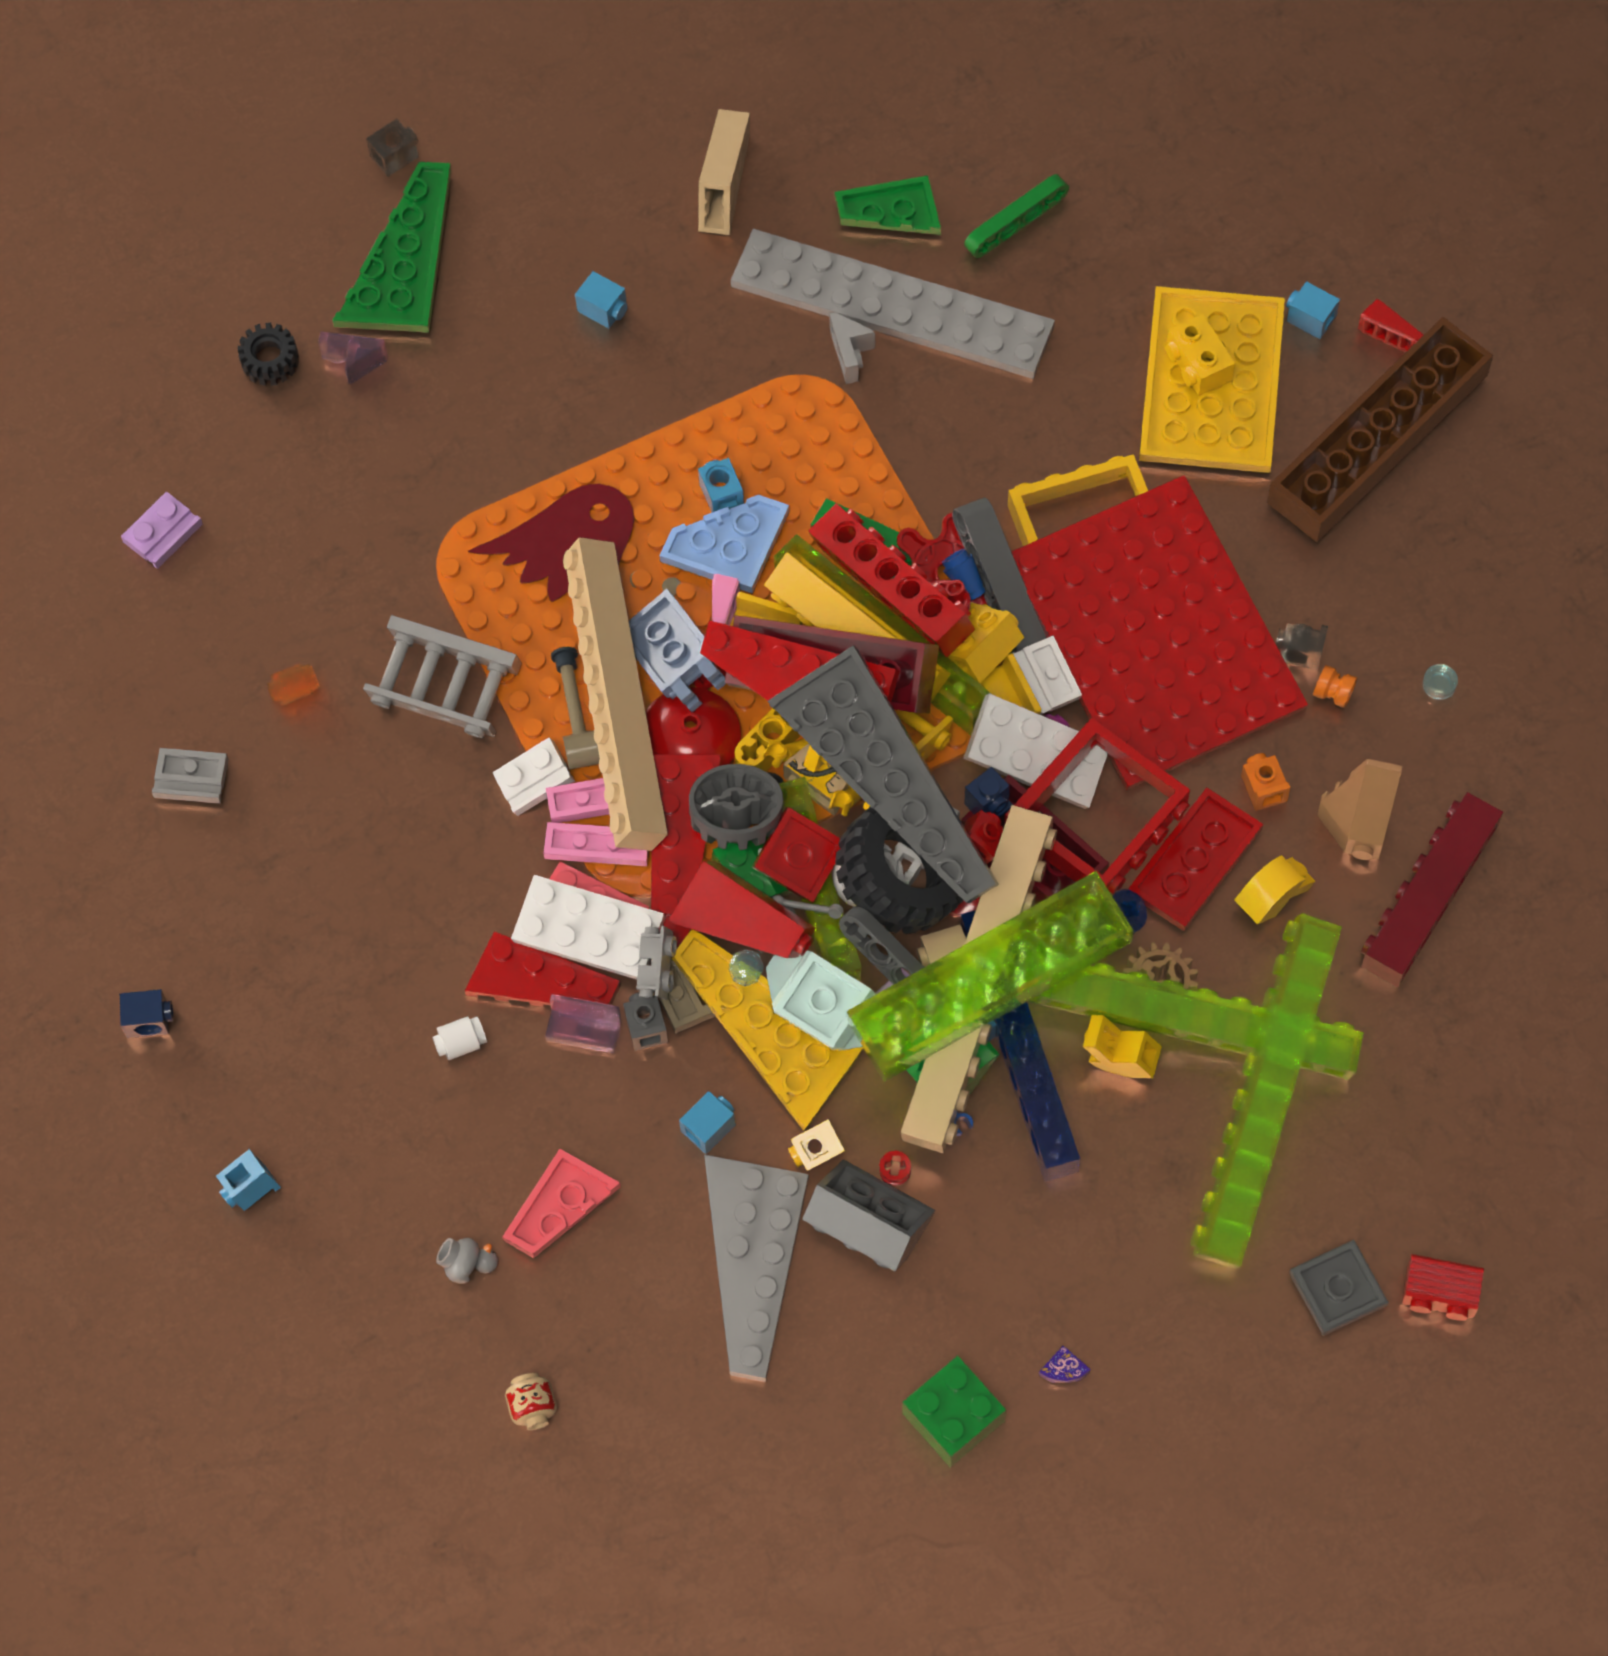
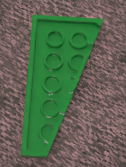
(402, 266)

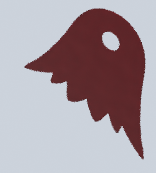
(555, 529)

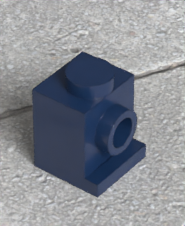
(988, 793)

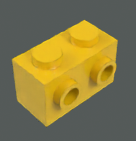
(1199, 354)

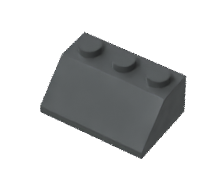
(867, 1215)

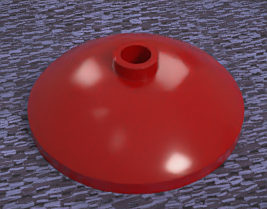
(715, 730)

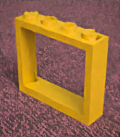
(1061, 485)

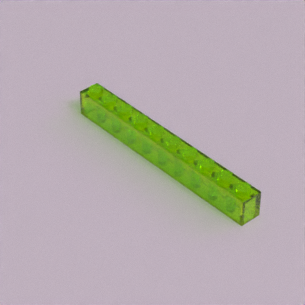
(1194, 1016)
(1266, 1092)

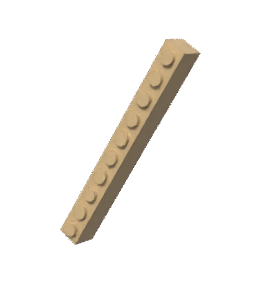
(615, 695)
(946, 1073)

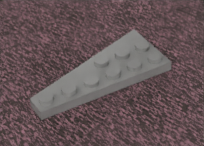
(754, 1238)

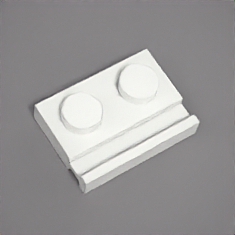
(1048, 674)
(529, 775)

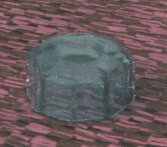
(746, 967)

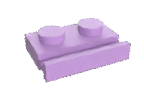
(161, 530)

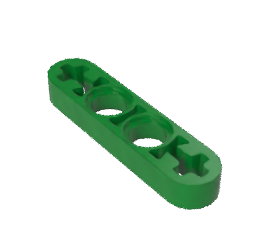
(1016, 216)

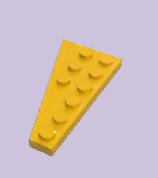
(788, 1059)

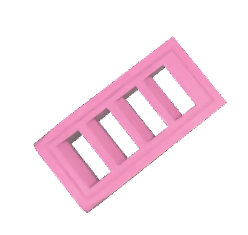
(724, 598)

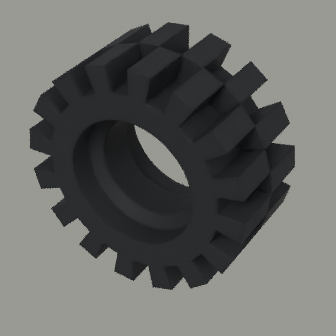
(271, 369)

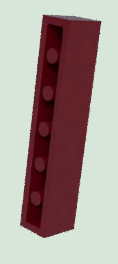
(1431, 889)

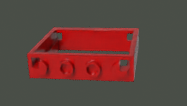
(1153, 832)

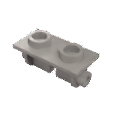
(658, 976)

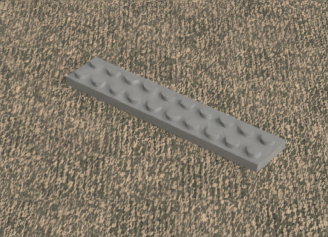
(893, 303)

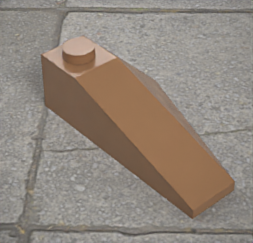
(1361, 808)

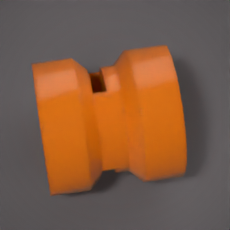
(1334, 686)

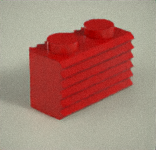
(1442, 1287)

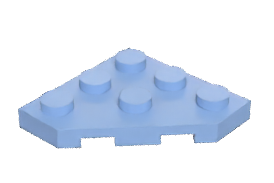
(728, 541)

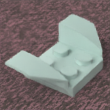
(816, 998)

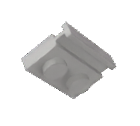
(190, 775)

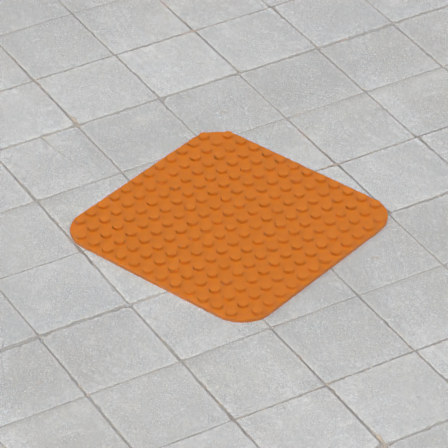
(786, 442)

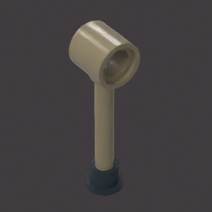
(580, 745)

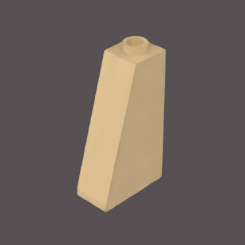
(723, 171)

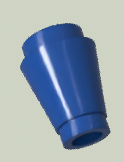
(963, 568)

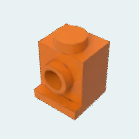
(1261, 790)

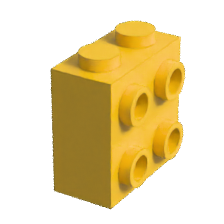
(990, 642)

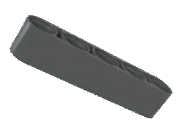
(1000, 576)

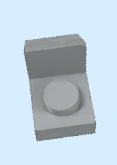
(850, 340)

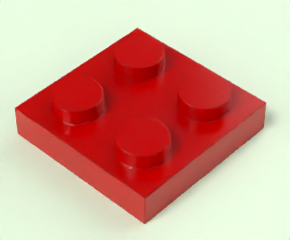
(798, 855)

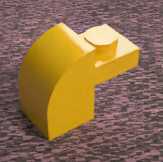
(1273, 887)
(1121, 1052)

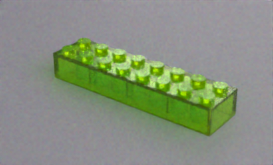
(990, 976)

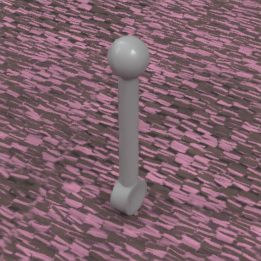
(834, 911)

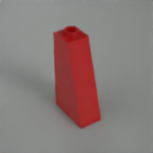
(739, 912)

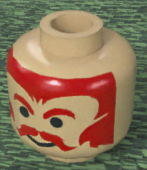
(530, 1401)

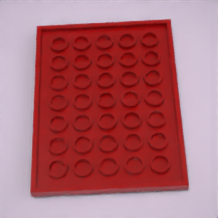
(1158, 628)

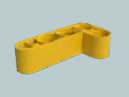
(748, 746)

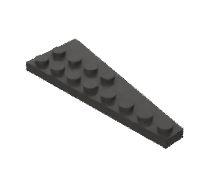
(863, 739)

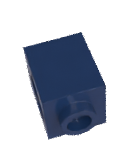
(145, 1013)

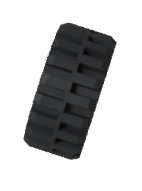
(878, 890)

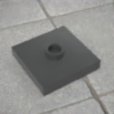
(1338, 1287)

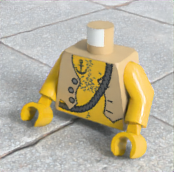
(824, 785)

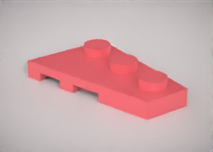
(558, 1202)

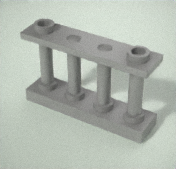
(436, 644)

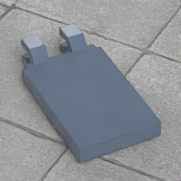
(670, 647)

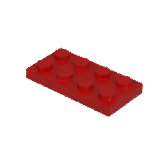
(1195, 858)

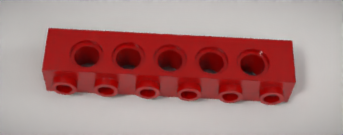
(833, 535)

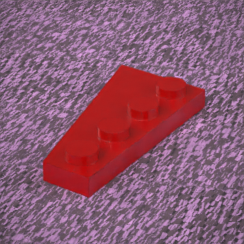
(532, 976)

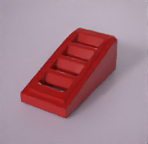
(1388, 326)

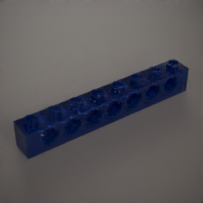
(1034, 1088)

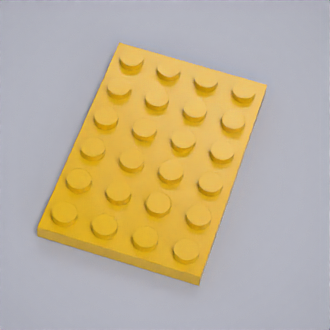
(1232, 422)

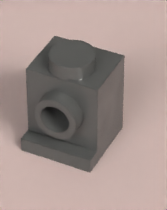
(647, 1031)

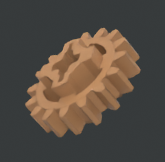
(1162, 961)

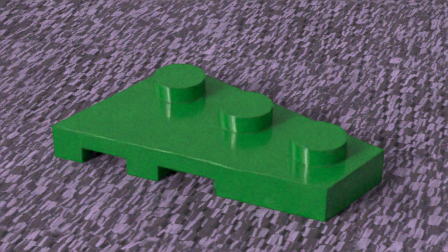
(890, 206)

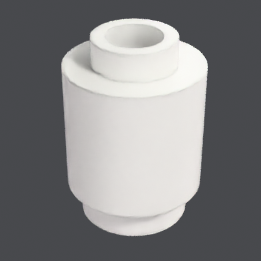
(459, 1037)

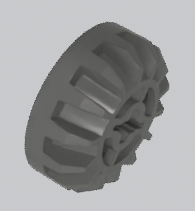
(730, 800)

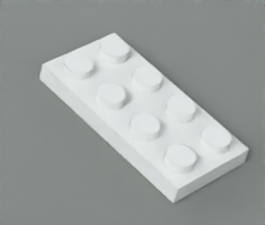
(1025, 744)
(584, 926)

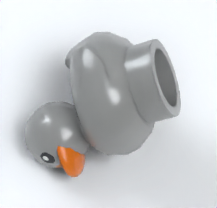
(462, 1256)

